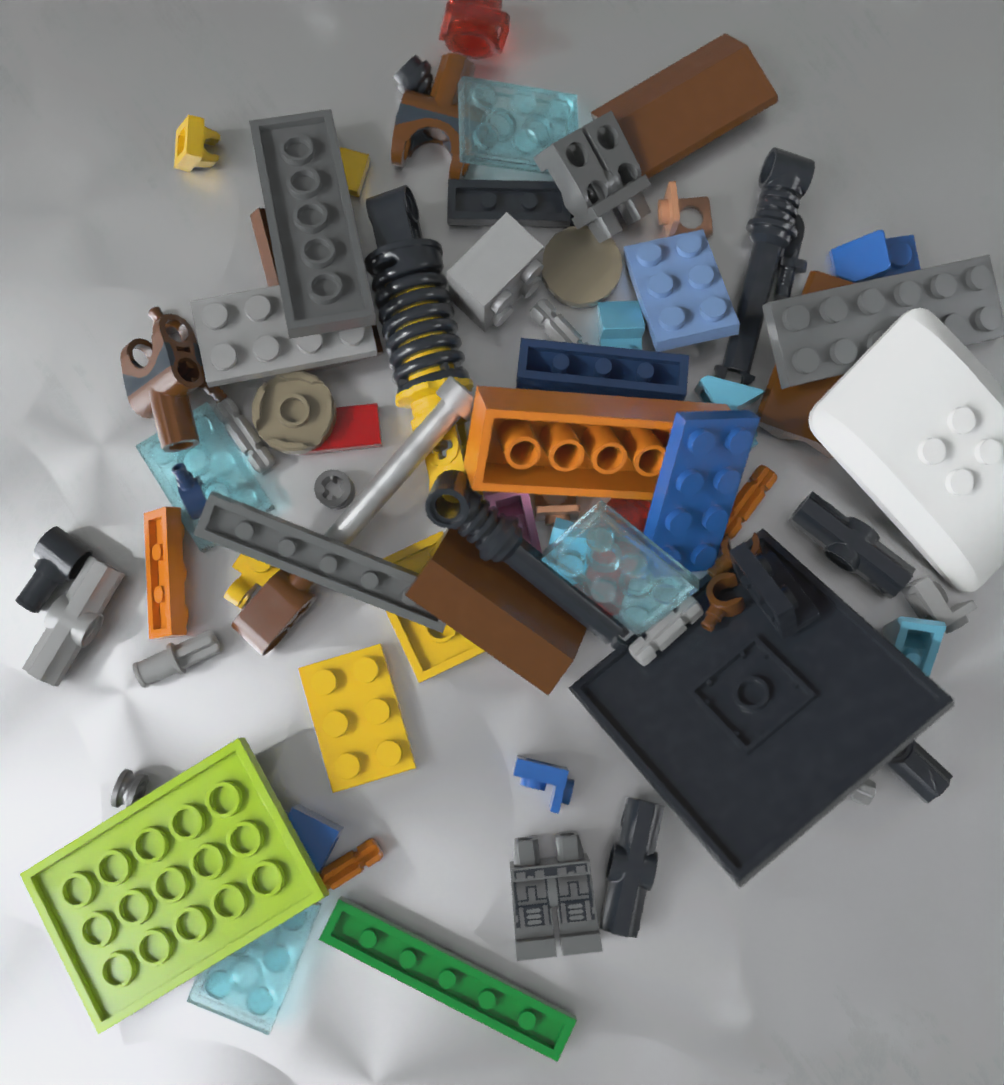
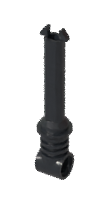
(783, 183)
(502, 541)

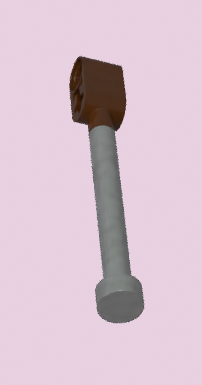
(288, 596)

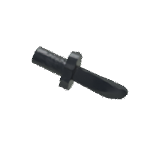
(790, 264)

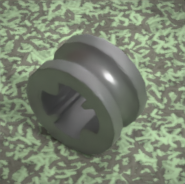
(347, 486)
(128, 788)

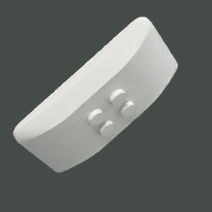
(925, 443)

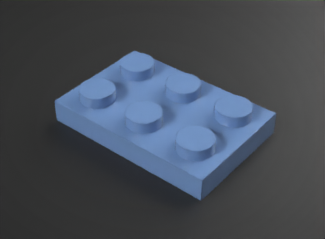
(680, 290)

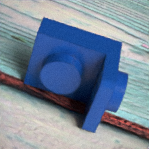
(537, 774)

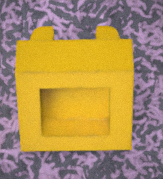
(190, 144)

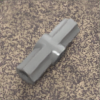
(73, 621)

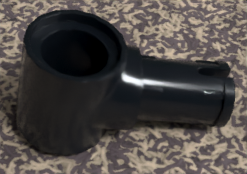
(58, 560)

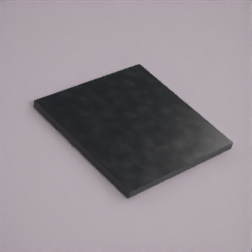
(757, 729)

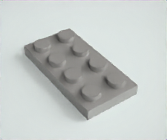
(248, 339)

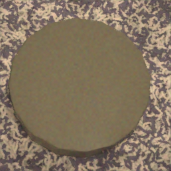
(580, 268)
(294, 412)

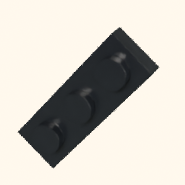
(488, 200)

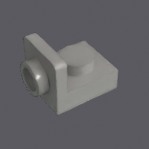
(930, 603)

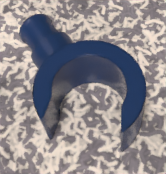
(190, 490)

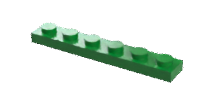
(448, 978)

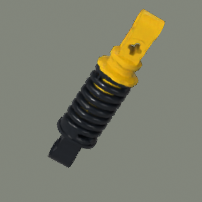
(416, 319)

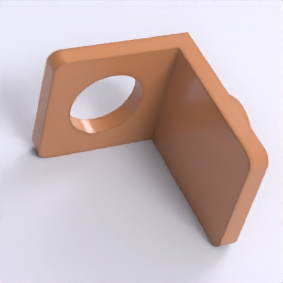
(671, 207)
(547, 512)

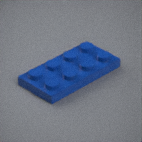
(699, 484)

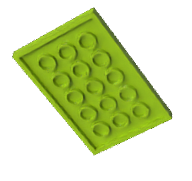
(173, 884)

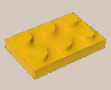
(426, 648)
(357, 718)

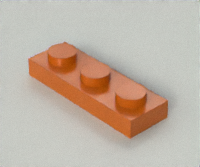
(165, 573)

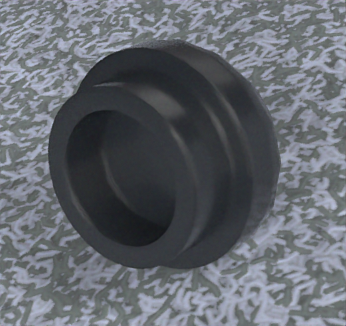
(415, 76)

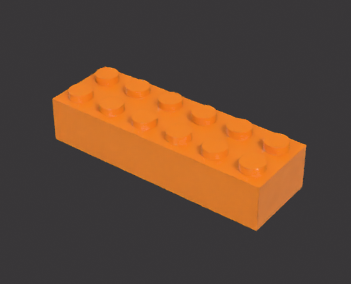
(569, 442)

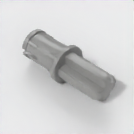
(176, 658)

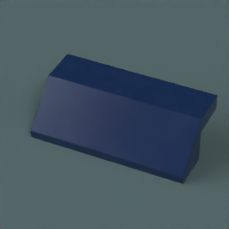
(601, 370)

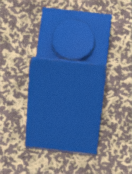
(874, 257)

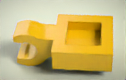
(253, 574)

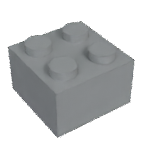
(496, 273)

